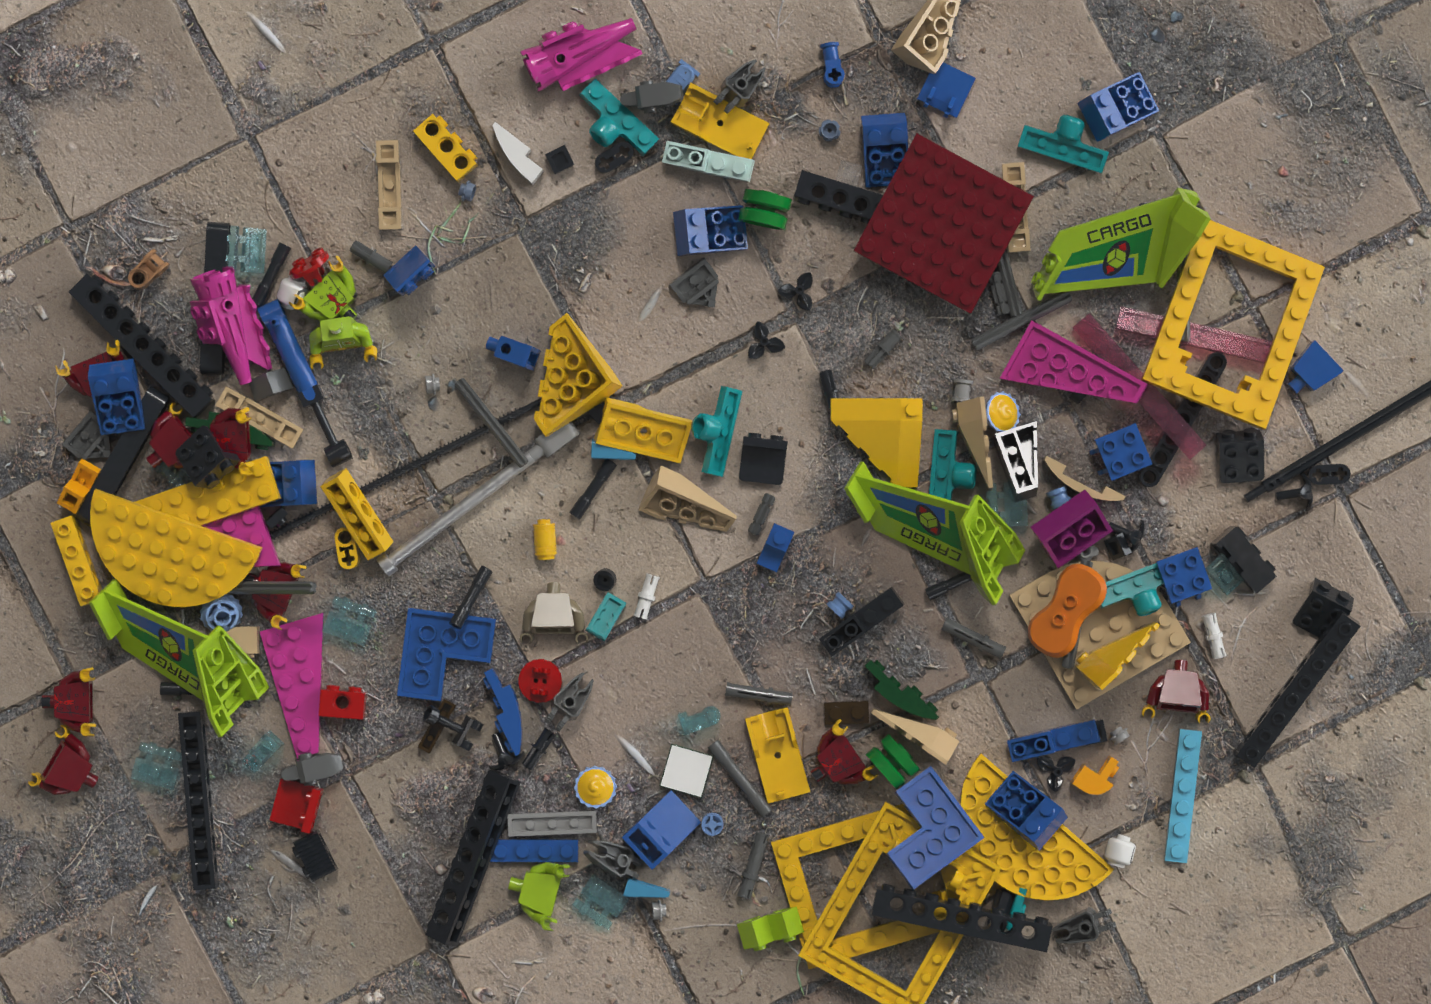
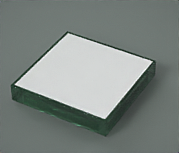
(686, 770)

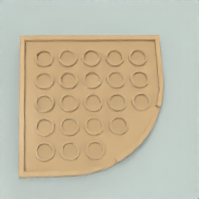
(1101, 628)

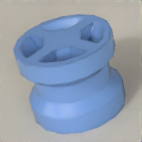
(1058, 496)
(840, 605)
(709, 827)

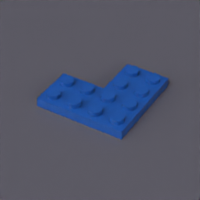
(431, 641)
(943, 834)

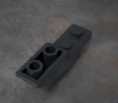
(861, 621)

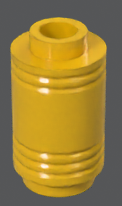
(544, 539)

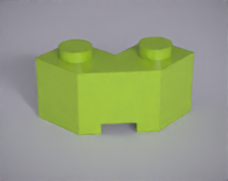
(776, 926)

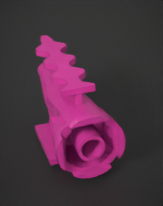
(583, 53)
(229, 318)

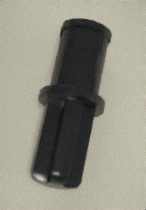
(829, 386)
(538, 749)

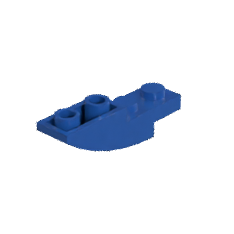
(510, 719)
(1053, 740)

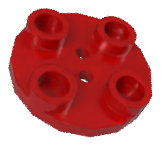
(311, 267)
(539, 691)

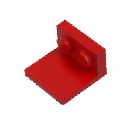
(296, 805)

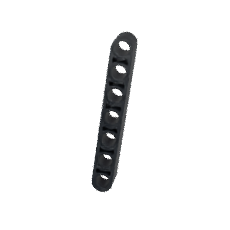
(212, 355)
(1191, 413)
(125, 452)

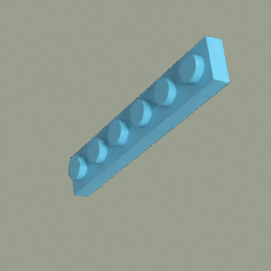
(1183, 795)

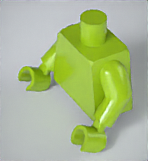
(539, 891)

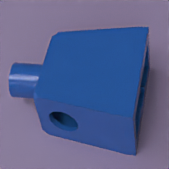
(520, 353)
(1313, 368)

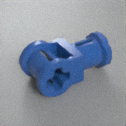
(832, 64)

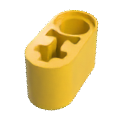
(342, 554)

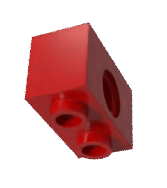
(329, 707)

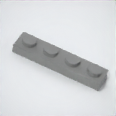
(552, 823)

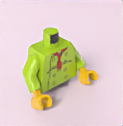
(330, 296)

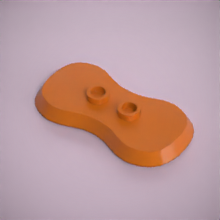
(1057, 625)

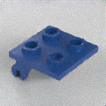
(946, 90)
(1122, 452)
(1184, 576)

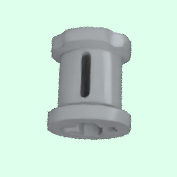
(962, 390)

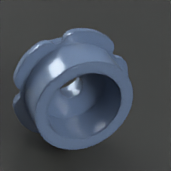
(832, 125)
(467, 191)

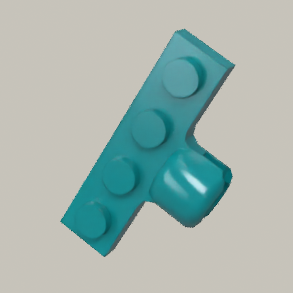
(615, 120)
(1064, 144)
(718, 430)
(945, 470)
(1137, 587)

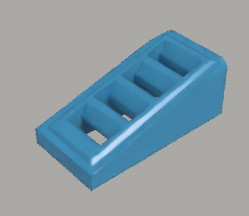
(604, 452)
(639, 888)

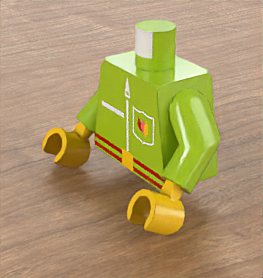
(339, 335)

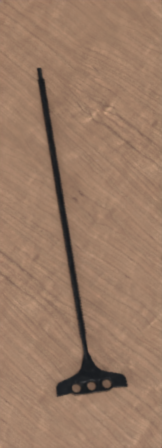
(596, 413)

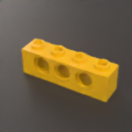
(356, 514)
(76, 559)

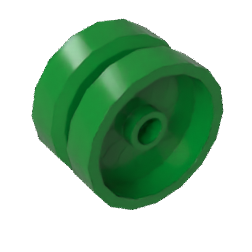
(765, 206)
(895, 760)

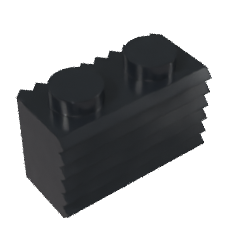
(314, 855)

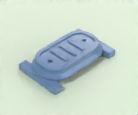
(679, 76)

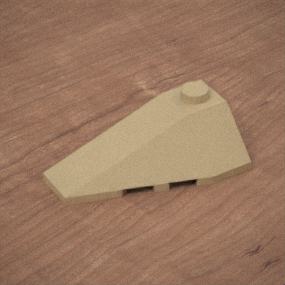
(927, 35)
(972, 426)
(678, 498)
(930, 738)

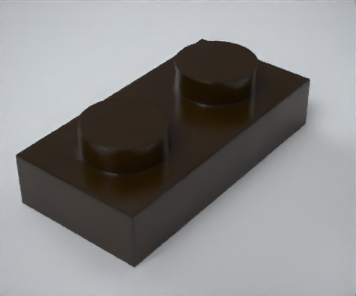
(848, 711)

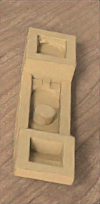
(1015, 174)
(389, 184)
(261, 417)
(1057, 470)

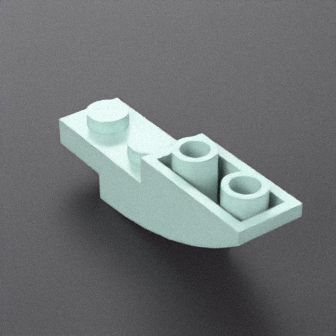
(708, 161)

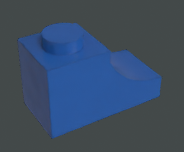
(775, 547)

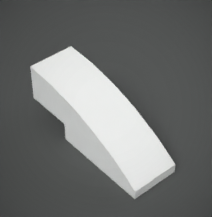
(517, 154)

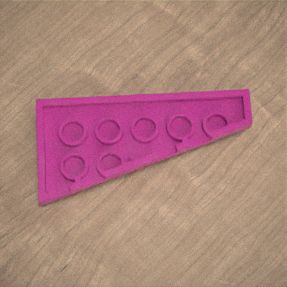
(1059, 364)
(250, 528)
(297, 674)

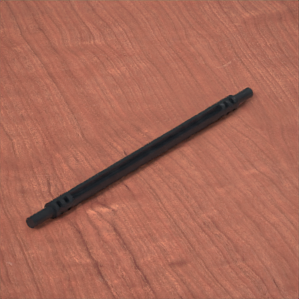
(1341, 441)

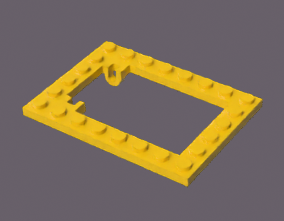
(1167, 361)
(787, 856)
(970, 881)

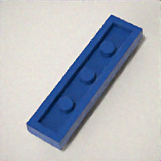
(536, 850)

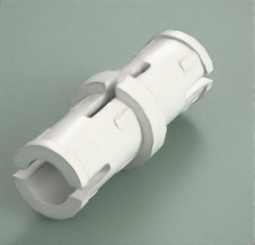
(646, 596)
(1214, 636)

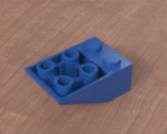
(1118, 106)
(883, 146)
(709, 230)
(409, 271)
(116, 396)
(295, 483)
(1026, 810)
(661, 829)

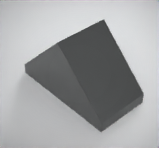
(271, 384)

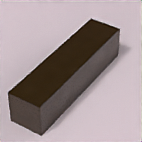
(434, 731)

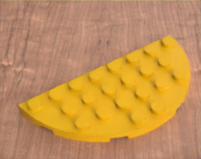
(165, 555)
(1055, 872)

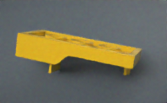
(699, 116)
(622, 425)
(770, 734)

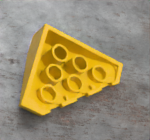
(574, 377)
(886, 431)
(1105, 662)

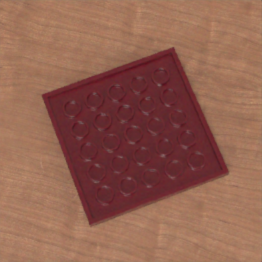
(943, 223)

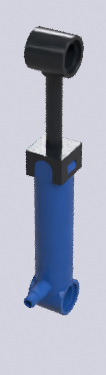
(302, 376)

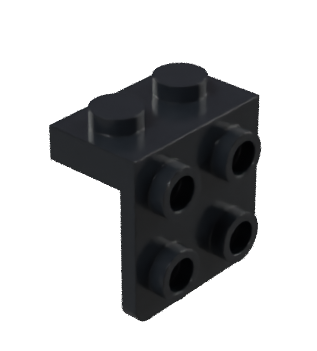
(1241, 455)
(205, 459)
(763, 459)
(1321, 607)

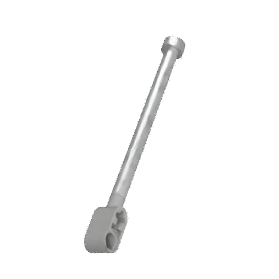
(544, 446)

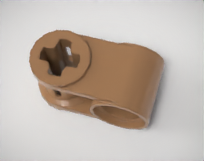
(149, 269)

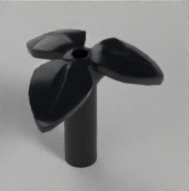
(804, 282)
(761, 332)
(1304, 492)
(1133, 536)
(504, 758)
(1055, 779)

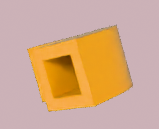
(78, 486)
(1094, 782)

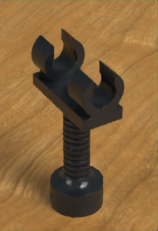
(433, 716)

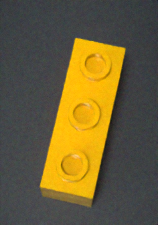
(435, 142)

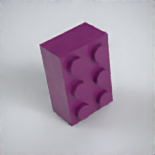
(1071, 528)

